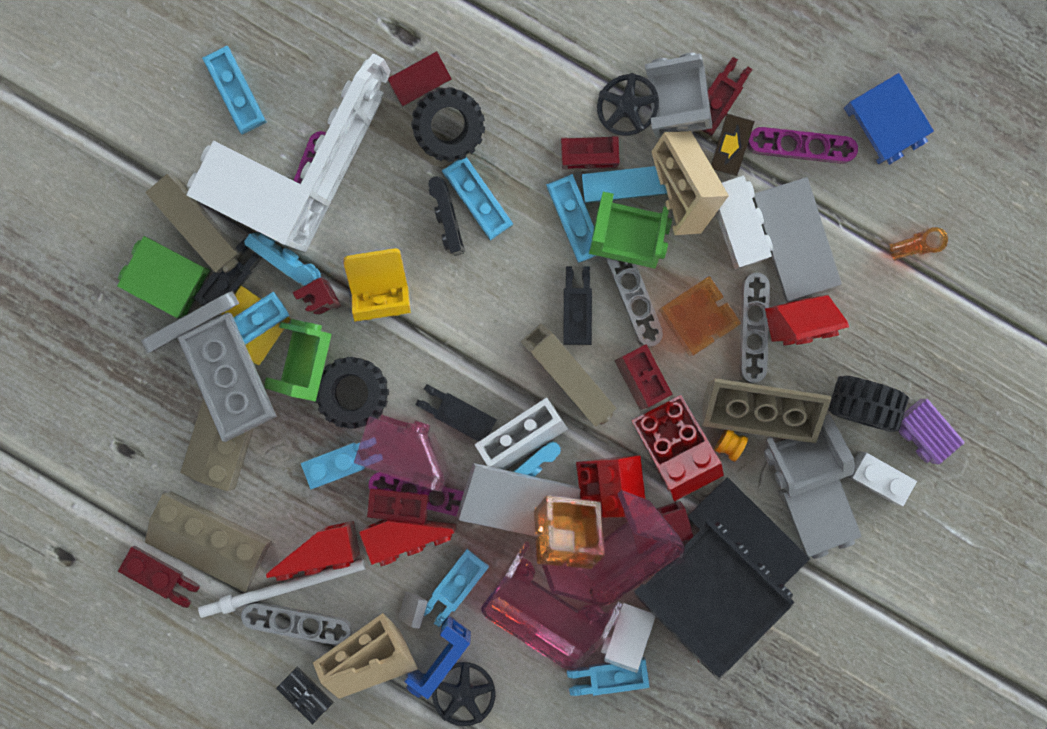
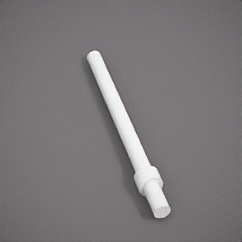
(229, 603)

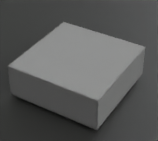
(412, 610)

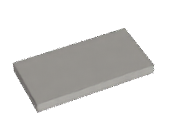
(798, 239)
(227, 377)
(507, 498)

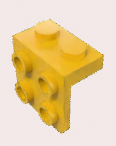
(377, 284)

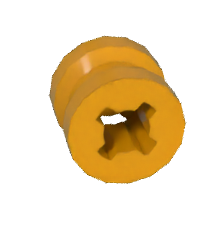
(731, 444)

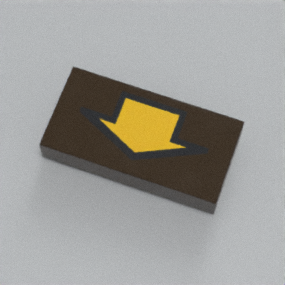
(732, 144)

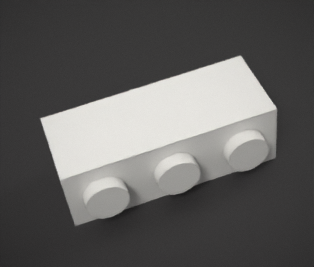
(742, 225)
(521, 436)

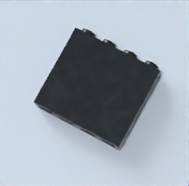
(715, 599)

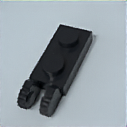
(446, 214)
(223, 282)
(577, 309)
(459, 414)

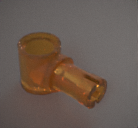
(918, 244)

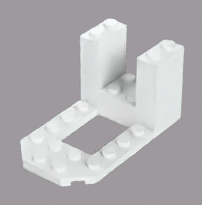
(276, 203)

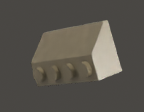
(764, 410)
(209, 458)
(206, 540)

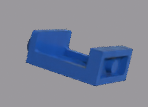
(890, 119)
(459, 639)

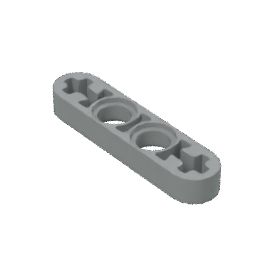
(637, 293)
(190, 322)
(749, 327)
(296, 626)

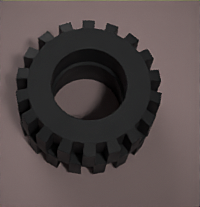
(465, 141)
(328, 385)
(868, 403)

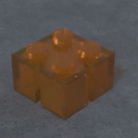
(696, 316)
(569, 532)

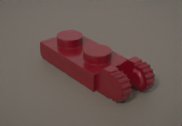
(724, 93)
(157, 575)

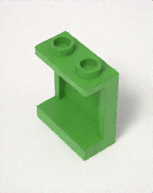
(629, 233)
(162, 277)
(303, 361)

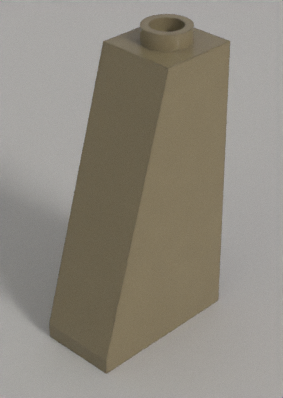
(194, 223)
(569, 375)

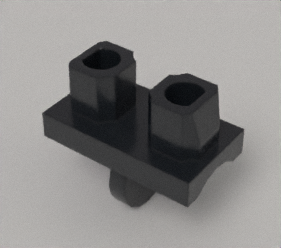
(304, 695)

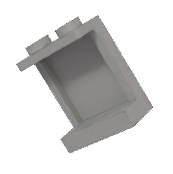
(681, 94)
(810, 465)
(822, 519)

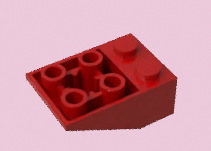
(678, 448)
(390, 538)
(332, 546)

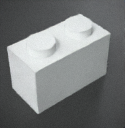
(882, 478)
(629, 638)

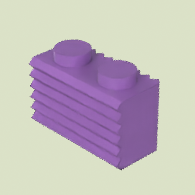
(929, 432)

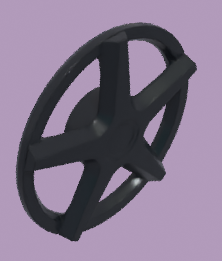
(627, 104)
(464, 695)

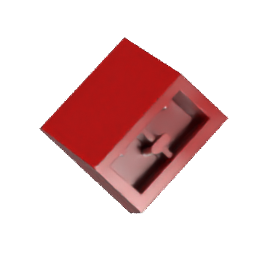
(805, 320)
(606, 477)

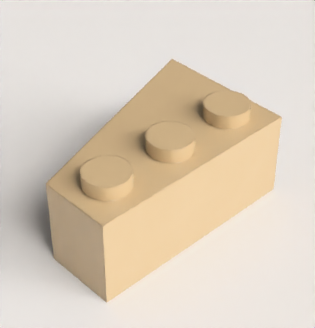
(689, 180)
(365, 659)

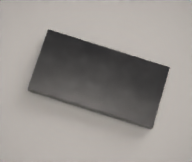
(752, 529)

